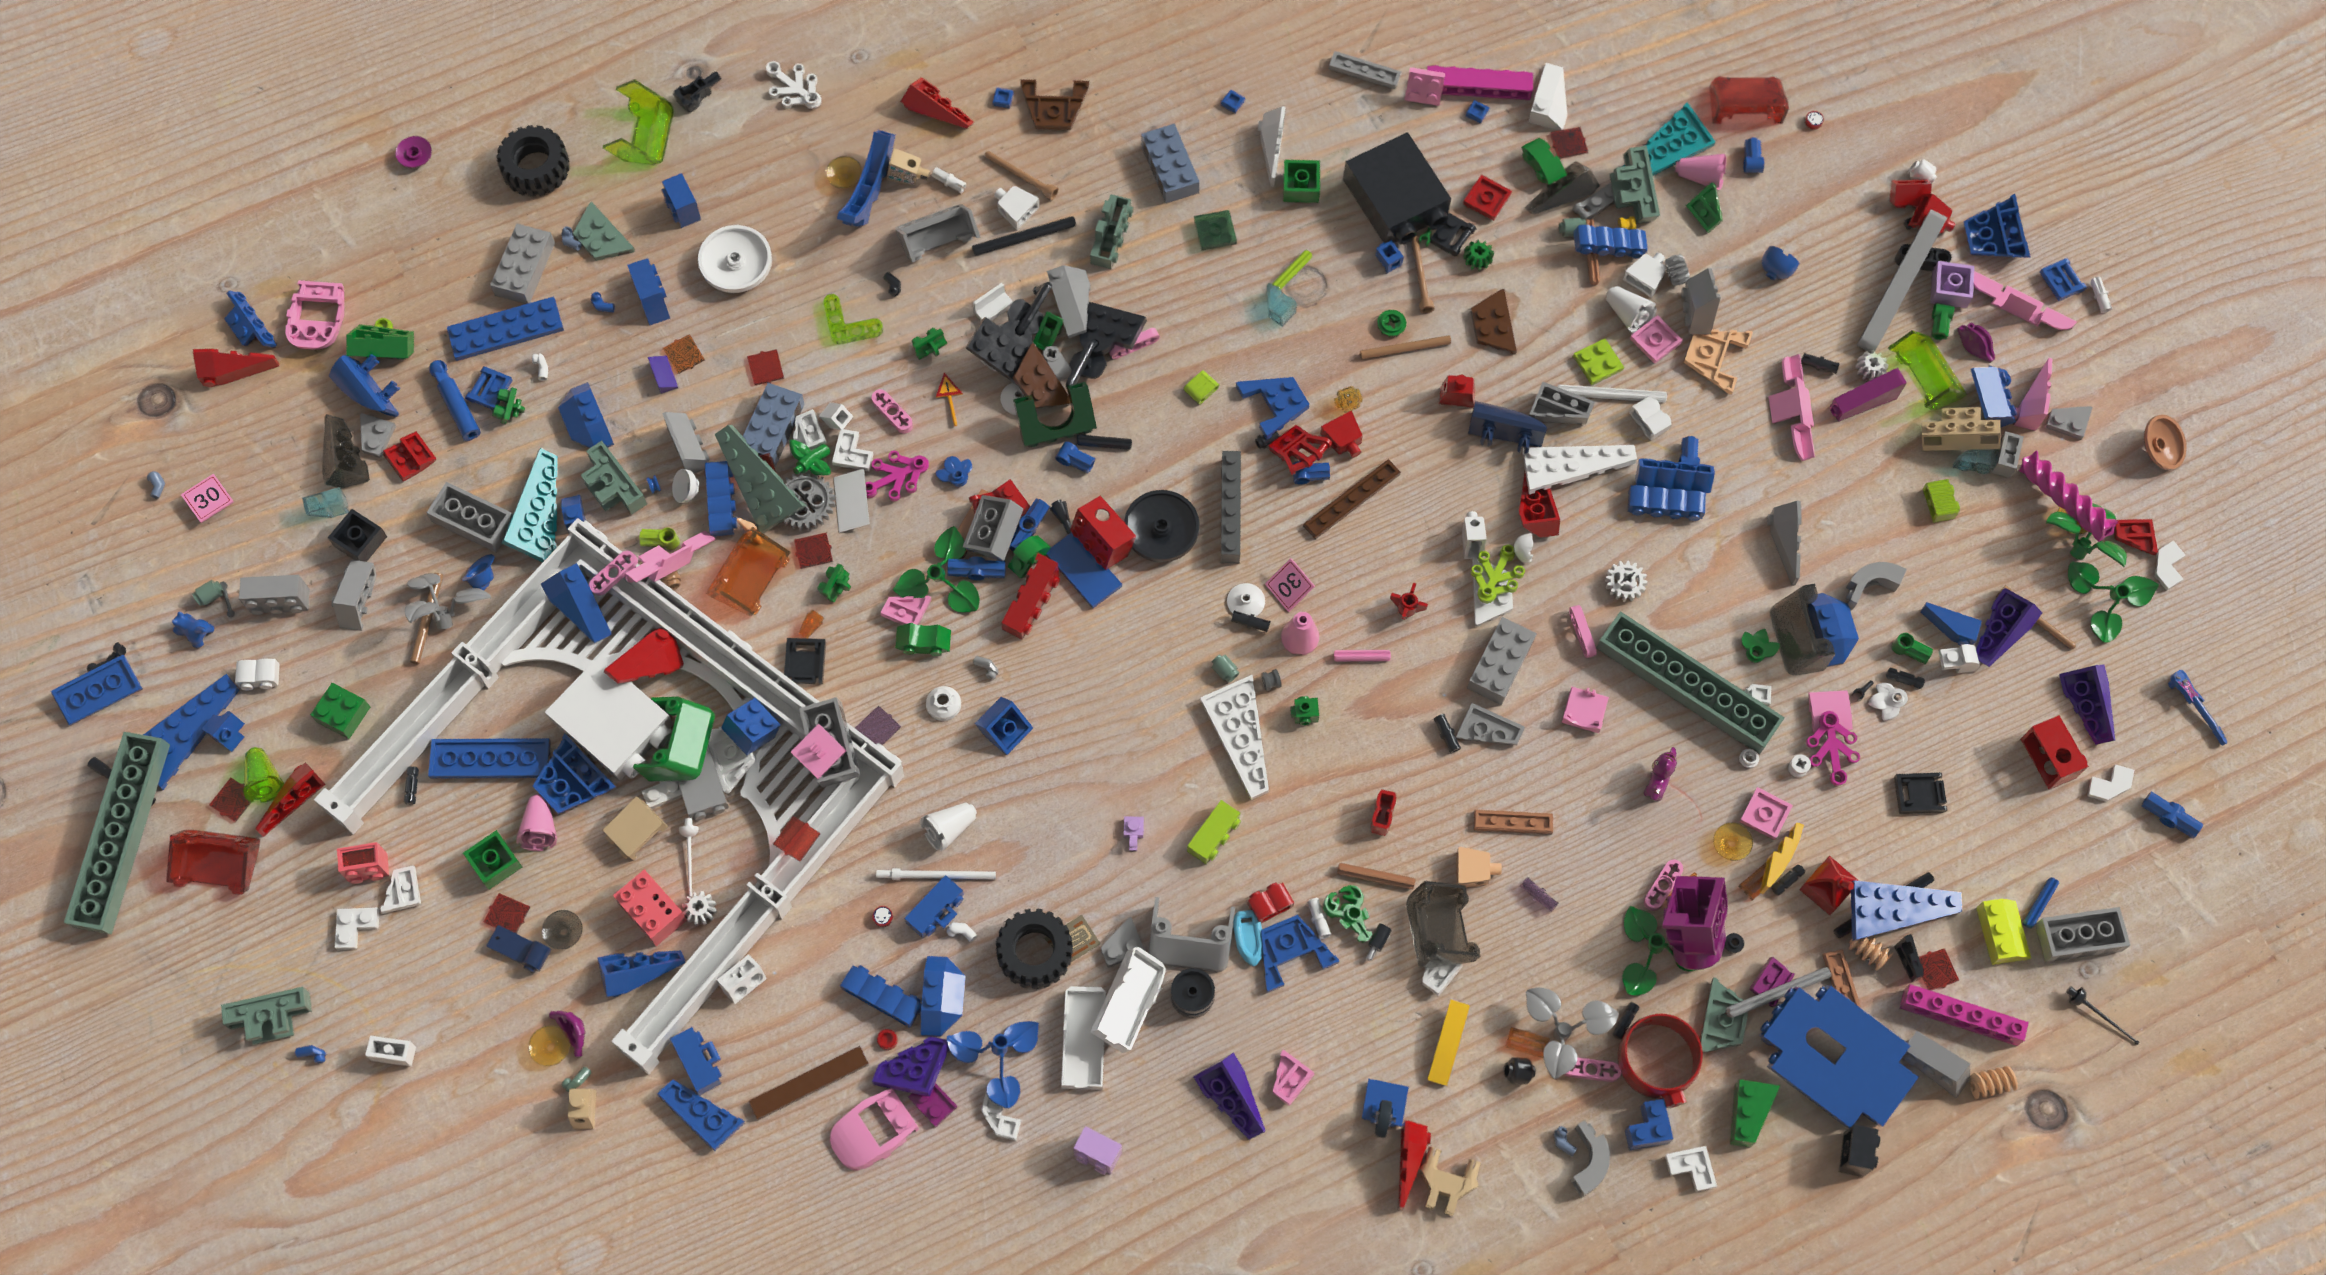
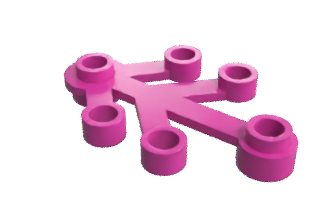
(898, 474)
(1833, 745)

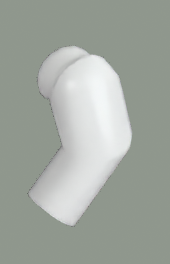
(543, 368)
(961, 928)

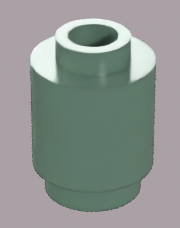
(1568, 226)
(208, 592)
(1225, 668)

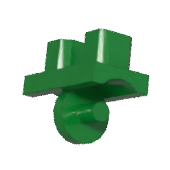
(929, 344)
(504, 412)
(837, 582)

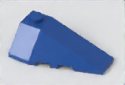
(574, 598)
(625, 974)

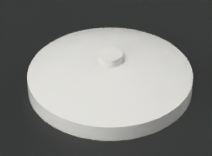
(735, 258)

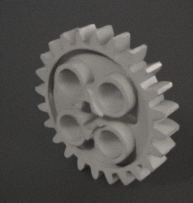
(819, 492)

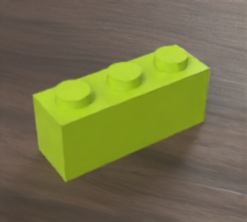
(1214, 832)

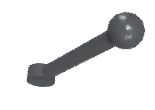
(230, 613)

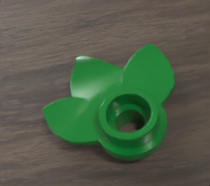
(1759, 643)

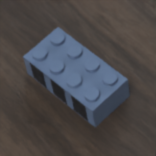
(1170, 163)
(773, 421)

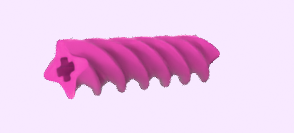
(2067, 496)

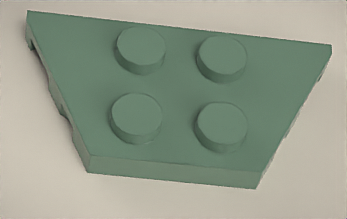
(600, 235)
(1719, 1029)

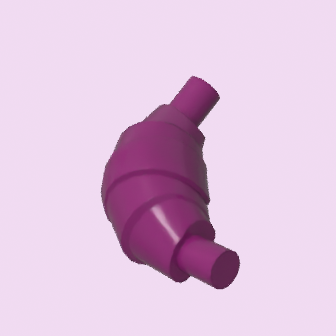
(573, 1027)

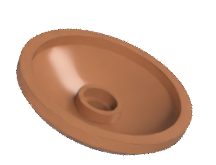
(2165, 442)

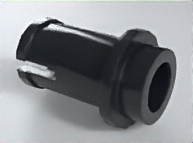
(1261, 441)

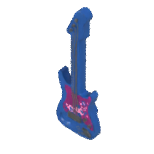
(2183, 684)

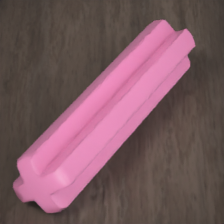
(1361, 655)

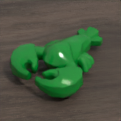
(1350, 913)

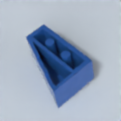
(649, 290)

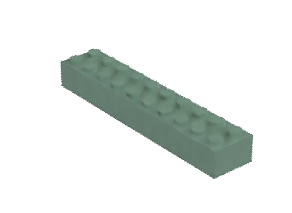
(1690, 682)
(117, 833)

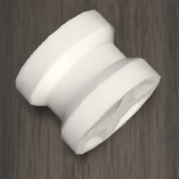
(1798, 770)

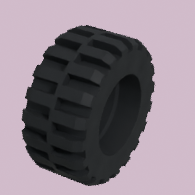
(529, 141)
(1029, 923)

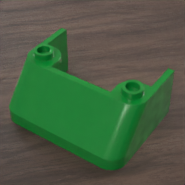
(687, 743)

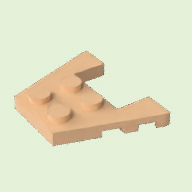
(1707, 354)

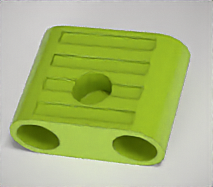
(1201, 387)

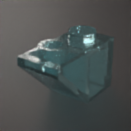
(1280, 307)
(1981, 461)
(326, 504)

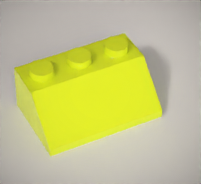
(2003, 931)

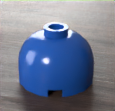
(1778, 264)

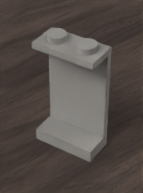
(705, 793)

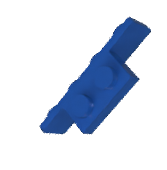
(246, 323)

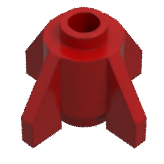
(1408, 603)

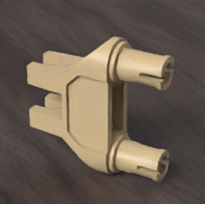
(1445, 1183)

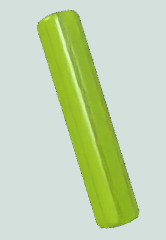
(1293, 269)

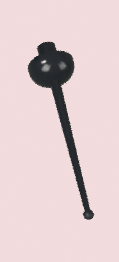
(2079, 997)

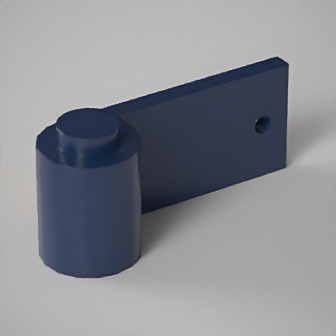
(519, 949)

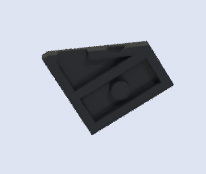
(1909, 957)

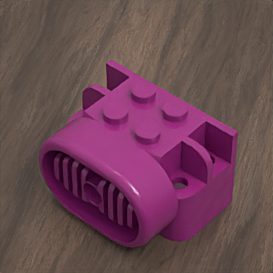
(1696, 921)

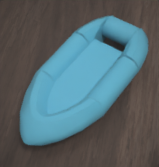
(1248, 937)

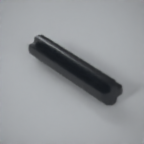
(1104, 442)

